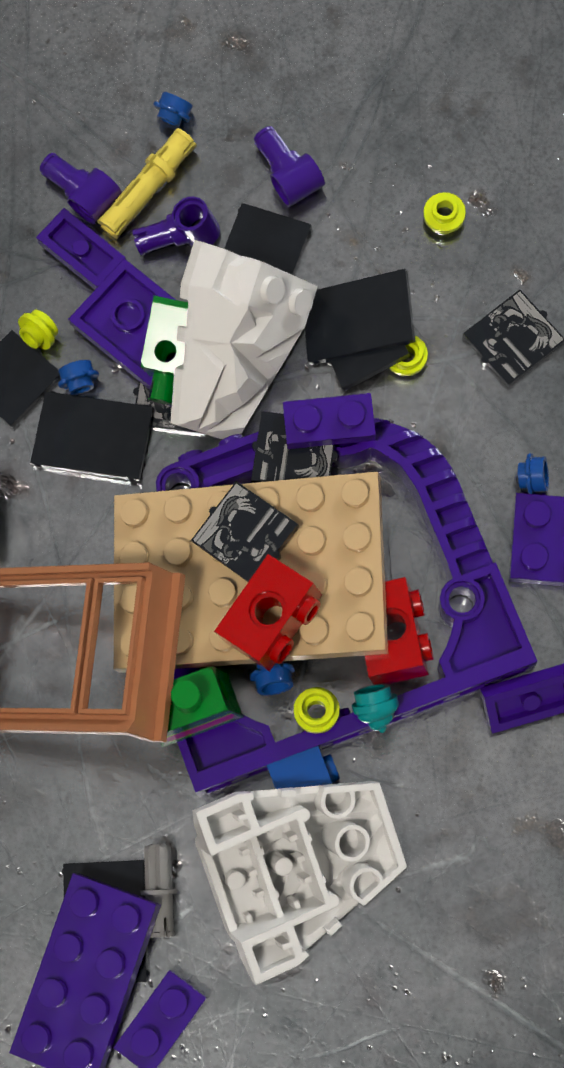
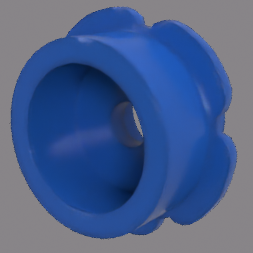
(173, 109)
(77, 377)
(533, 474)
(273, 682)

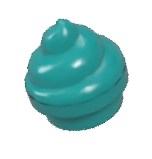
(375, 706)

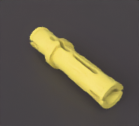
(157, 171)

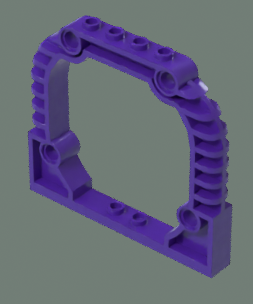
(484, 642)

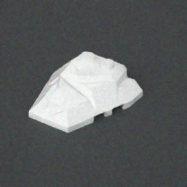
(235, 337)
(294, 865)

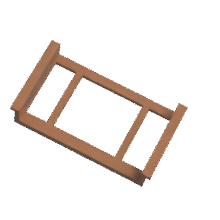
(150, 654)

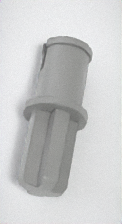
(159, 887)

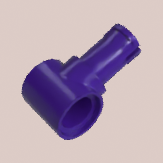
(292, 174)
(86, 192)
(177, 227)

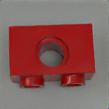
(269, 587)
(410, 652)

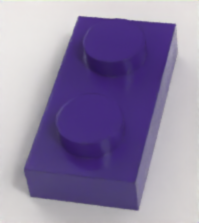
(79, 248)
(329, 421)
(524, 699)
(160, 1022)

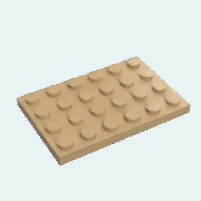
(334, 548)

